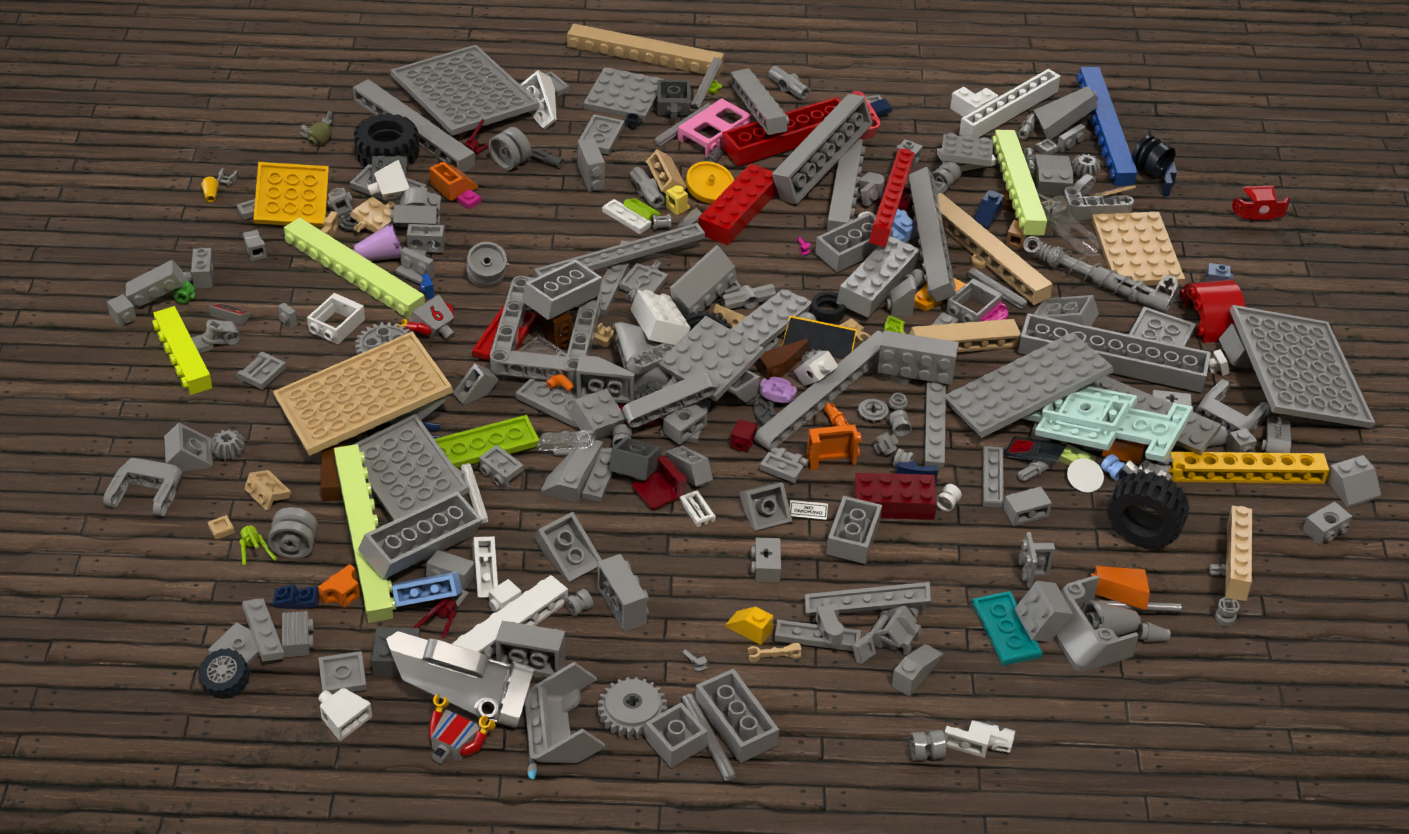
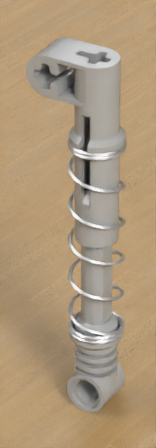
(1103, 277)

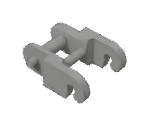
(232, 179)

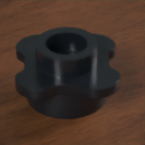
(632, 120)

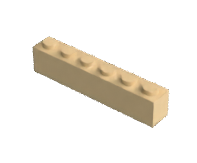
(974, 335)
(1239, 553)

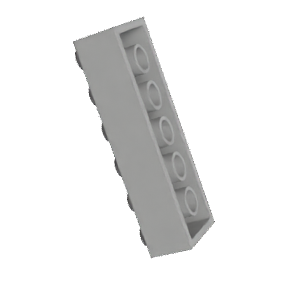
(877, 276)
(419, 534)

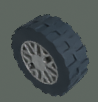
(224, 673)

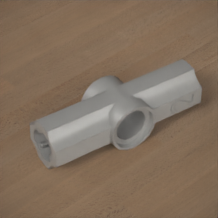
(789, 82)
(646, 187)
(747, 296)

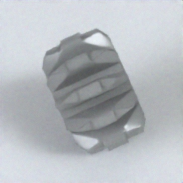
(1085, 164)
(227, 444)

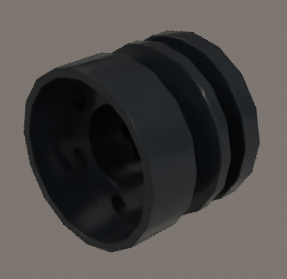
(1153, 156)

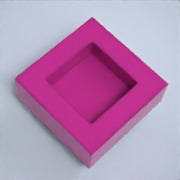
(469, 199)

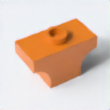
(340, 588)

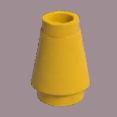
(210, 188)

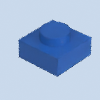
(427, 286)

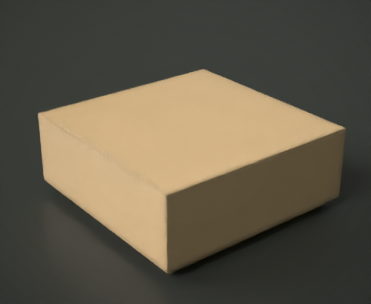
(221, 527)

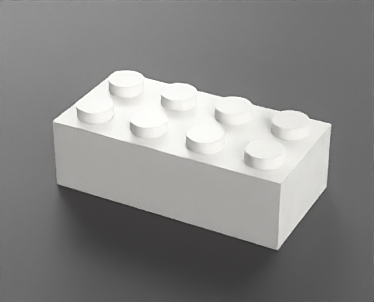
(659, 317)

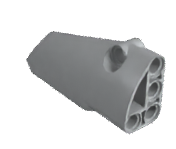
(462, 676)

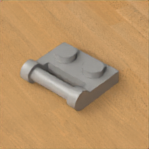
(264, 374)

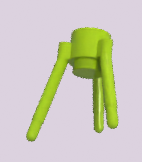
(251, 538)

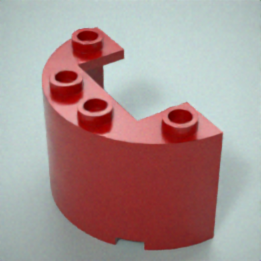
(1213, 304)

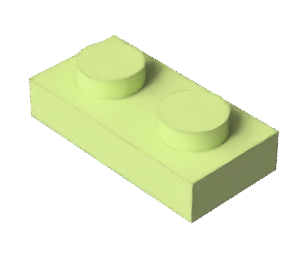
(1072, 453)

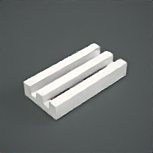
(703, 519)

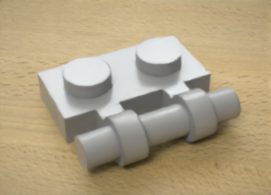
(784, 464)

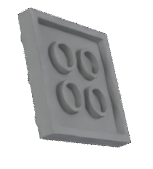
(967, 149)
(1162, 327)

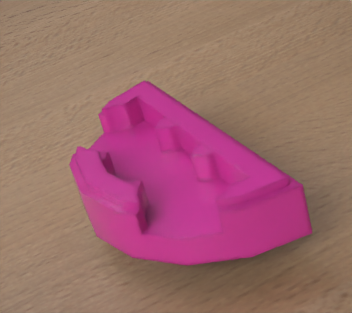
(997, 313)

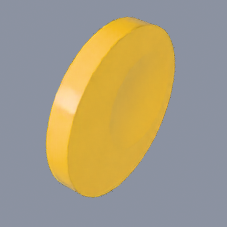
(707, 181)

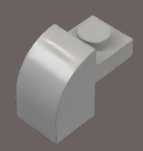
(872, 187)
(420, 197)

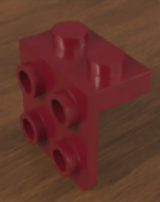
(662, 486)

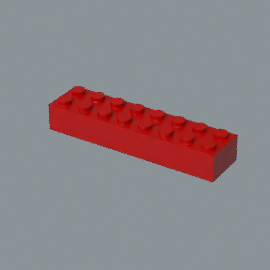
(752, 142)

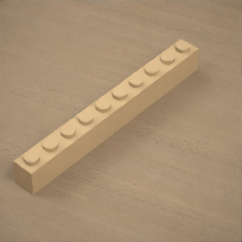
(642, 49)
(994, 252)

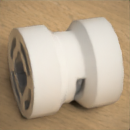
(950, 494)

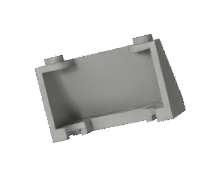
(631, 340)

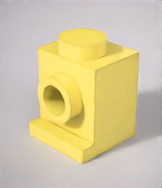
(677, 200)

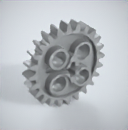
(377, 336)

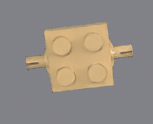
(372, 215)

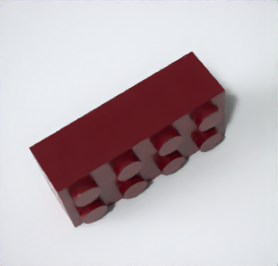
(899, 494)

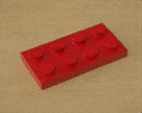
(484, 345)

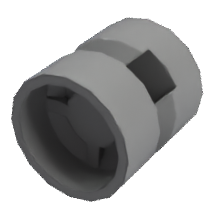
(947, 173)
(933, 740)

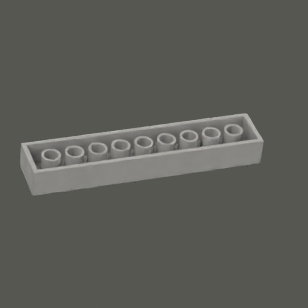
(1127, 353)

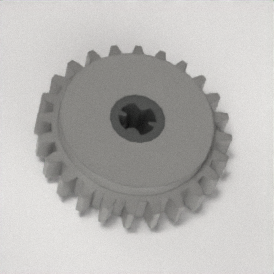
(630, 705)

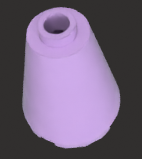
(380, 245)

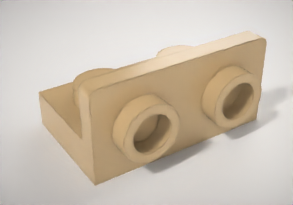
(266, 488)

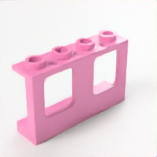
(711, 116)

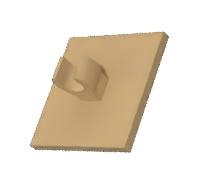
(1113, 192)

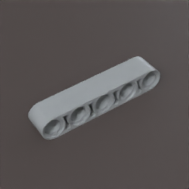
(669, 399)

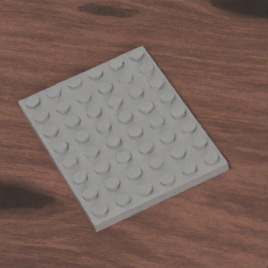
(464, 89)
(1301, 367)

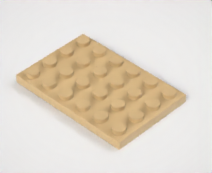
(1137, 246)

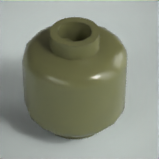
(319, 133)

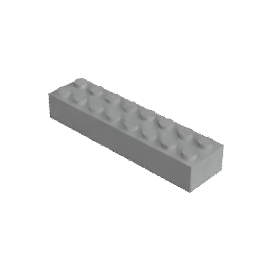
(822, 148)

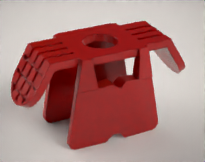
(1263, 205)

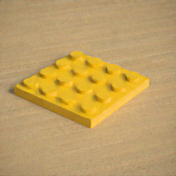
(290, 192)

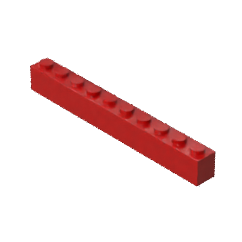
(891, 197)

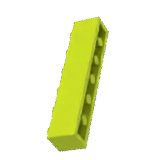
(182, 350)

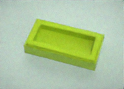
(641, 208)

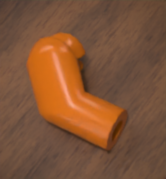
(560, 380)

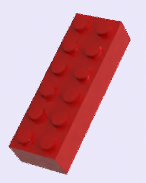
(738, 204)

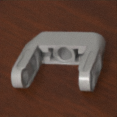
(1232, 420)
(146, 474)

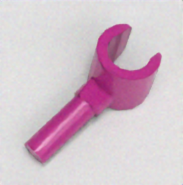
(804, 247)

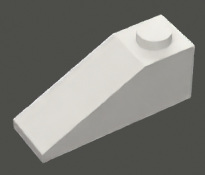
(485, 565)

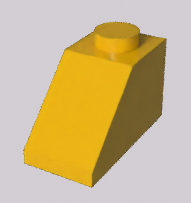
(752, 624)

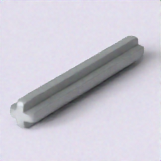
(706, 83)
(1008, 295)

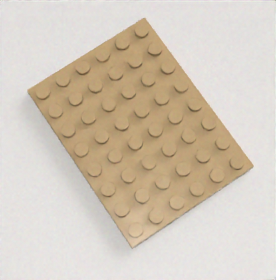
(362, 393)

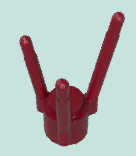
(473, 144)
(443, 609)

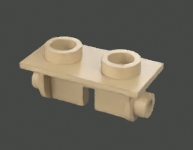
(732, 317)

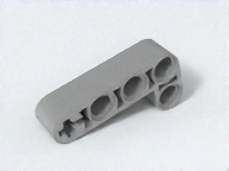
(1084, 207)

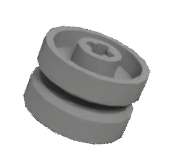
(509, 148)
(486, 264)
(292, 533)

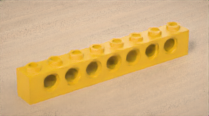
(1252, 467)

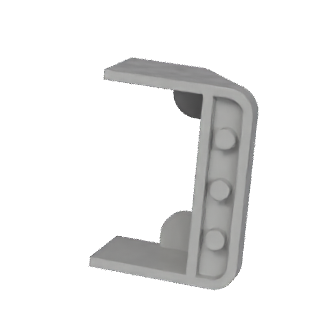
(1078, 639)
(548, 718)

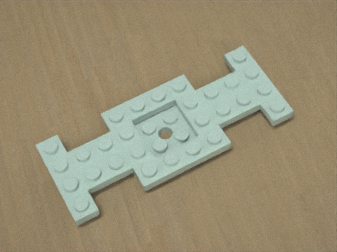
(1114, 418)

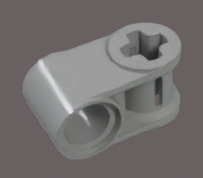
(222, 331)

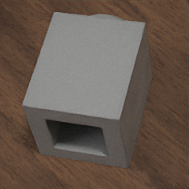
(121, 310)

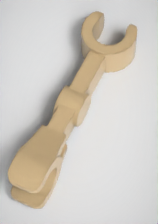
(791, 651)

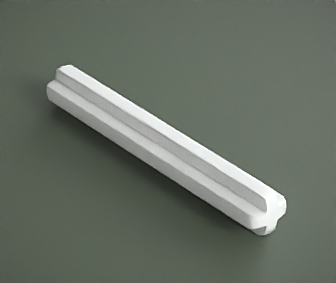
(474, 494)

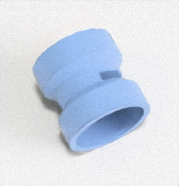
(1113, 466)

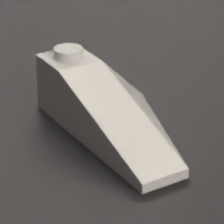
(543, 90)

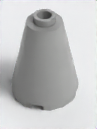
(1110, 616)

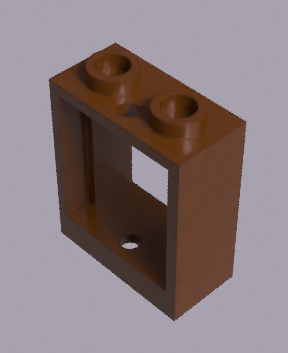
(557, 329)

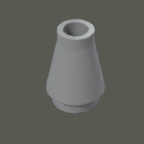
(1152, 633)

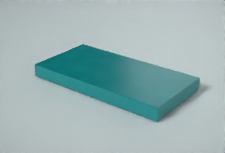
(1005, 628)

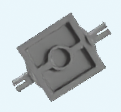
(642, 279)

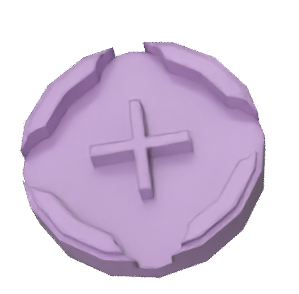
(777, 390)

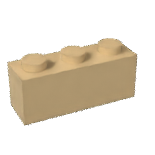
(664, 171)

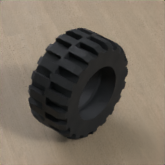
(386, 136)
(1152, 492)

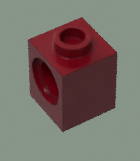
(743, 435)

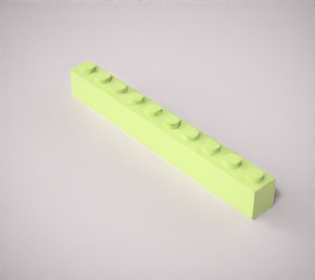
(1019, 183)
(353, 267)
(361, 521)

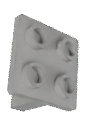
(1035, 559)

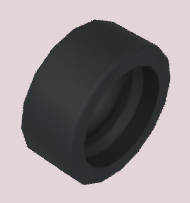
(825, 316)

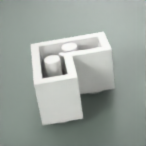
(965, 101)

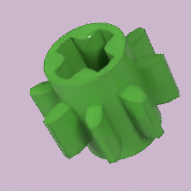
(184, 293)

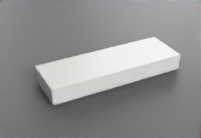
(626, 216)

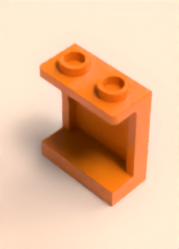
(833, 443)

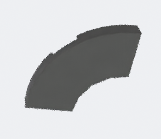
(763, 409)

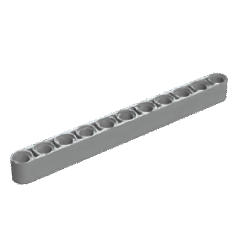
(820, 394)

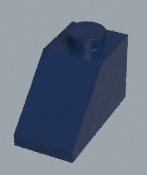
(989, 209)

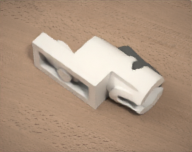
(980, 738)

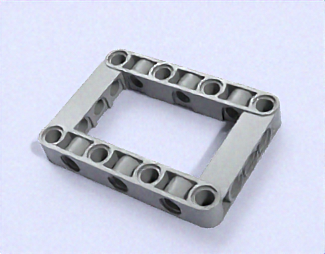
(508, 362)

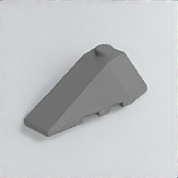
(572, 474)

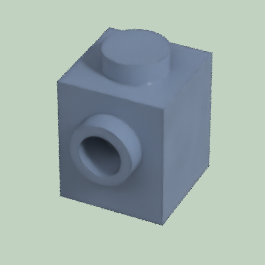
(1218, 272)

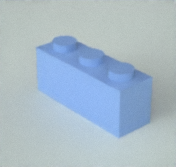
(427, 588)

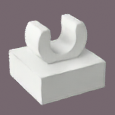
(1219, 363)

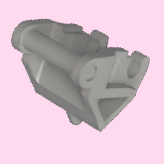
(898, 631)

